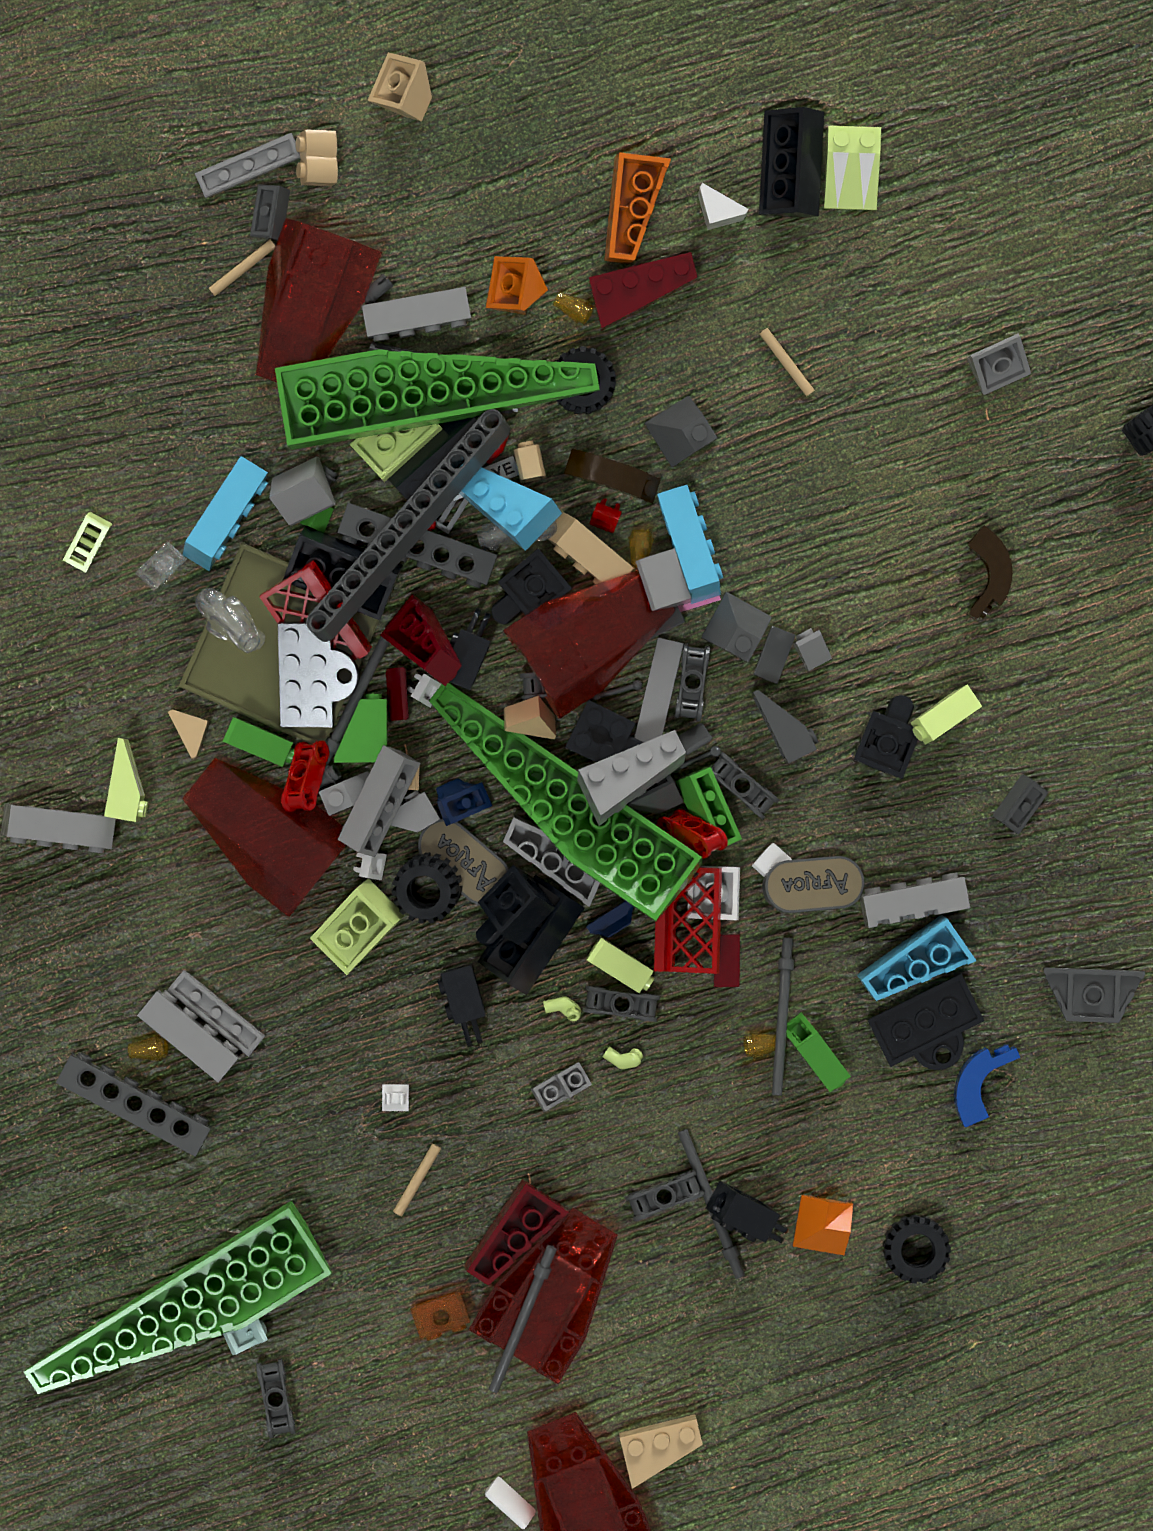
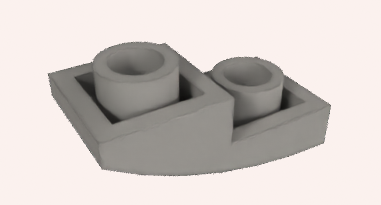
(561, 1086)

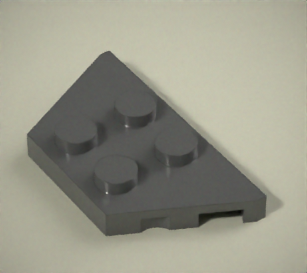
(1093, 993)

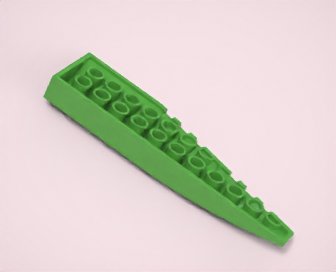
(409, 390)
(621, 854)
(198, 1302)

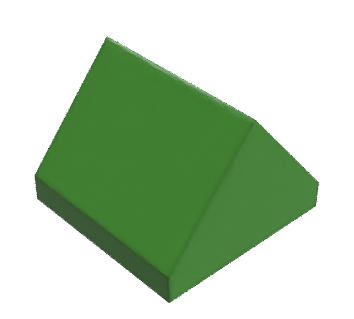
(319, 521)

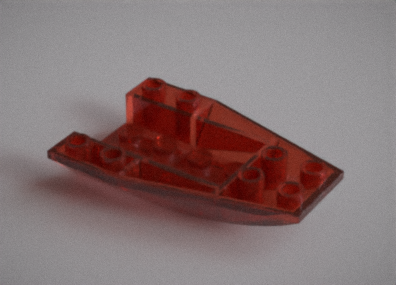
(311, 295)
(586, 638)
(270, 848)
(565, 1299)
(578, 1482)

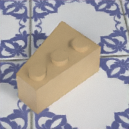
(587, 550)
(658, 1446)

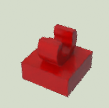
(605, 517)

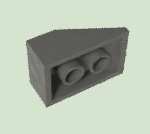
(788, 733)

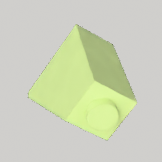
(945, 714)
(620, 965)

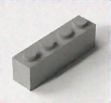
(416, 313)
(379, 801)
(188, 1035)

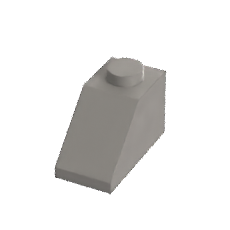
(343, 794)

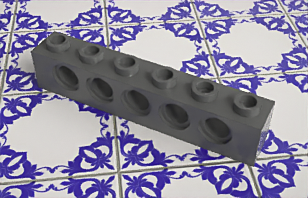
(483, 560)
(72, 1080)

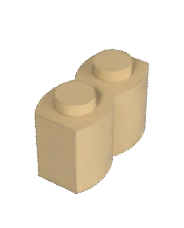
(317, 157)
(529, 462)

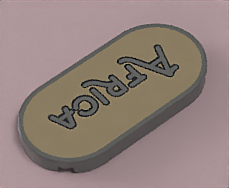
(474, 860)
(813, 884)

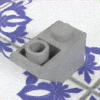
(812, 649)
(415, 813)

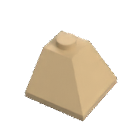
(402, 87)

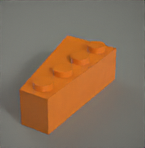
(632, 200)

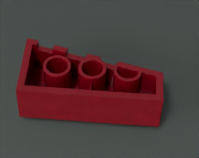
(637, 287)
(422, 639)
(517, 1226)

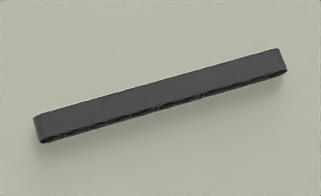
(406, 538)

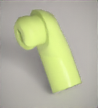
(565, 1006)
(623, 1061)

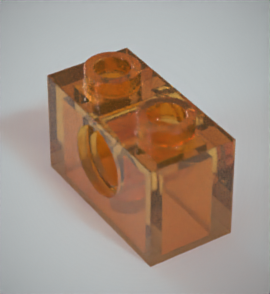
(424, 1313)

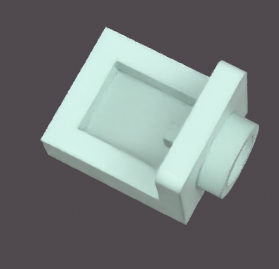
(246, 1337)

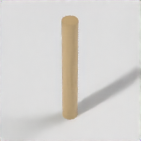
(242, 267)
(787, 362)
(417, 1179)

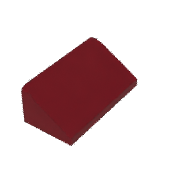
(397, 694)
(729, 962)

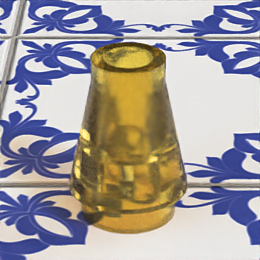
(575, 308)
(640, 545)
(759, 1044)
(149, 1049)

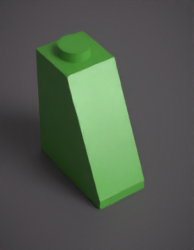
(365, 732)
(259, 742)
(816, 1052)

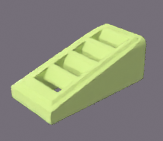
(99, 523)

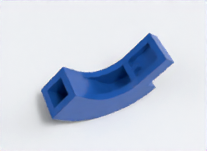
(970, 1079)

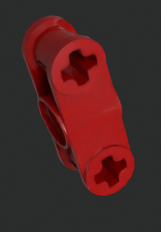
(305, 776)
(694, 832)

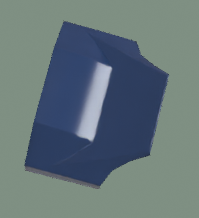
(461, 800)
(612, 921)

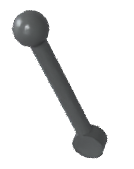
(637, 685)
(714, 751)

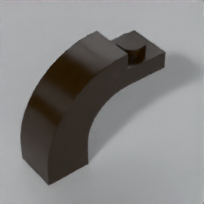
(612, 475)
(998, 564)

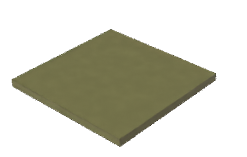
(251, 680)

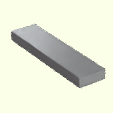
(248, 165)
(658, 689)
(216, 1012)

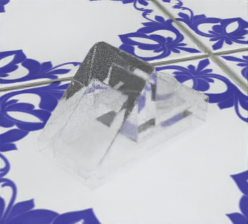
(161, 566)

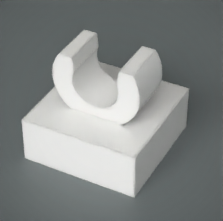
(425, 689)
(371, 866)
(395, 1097)

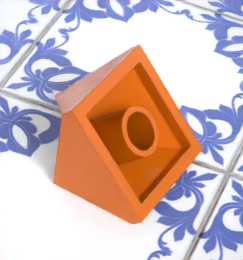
(514, 284)
(823, 1225)

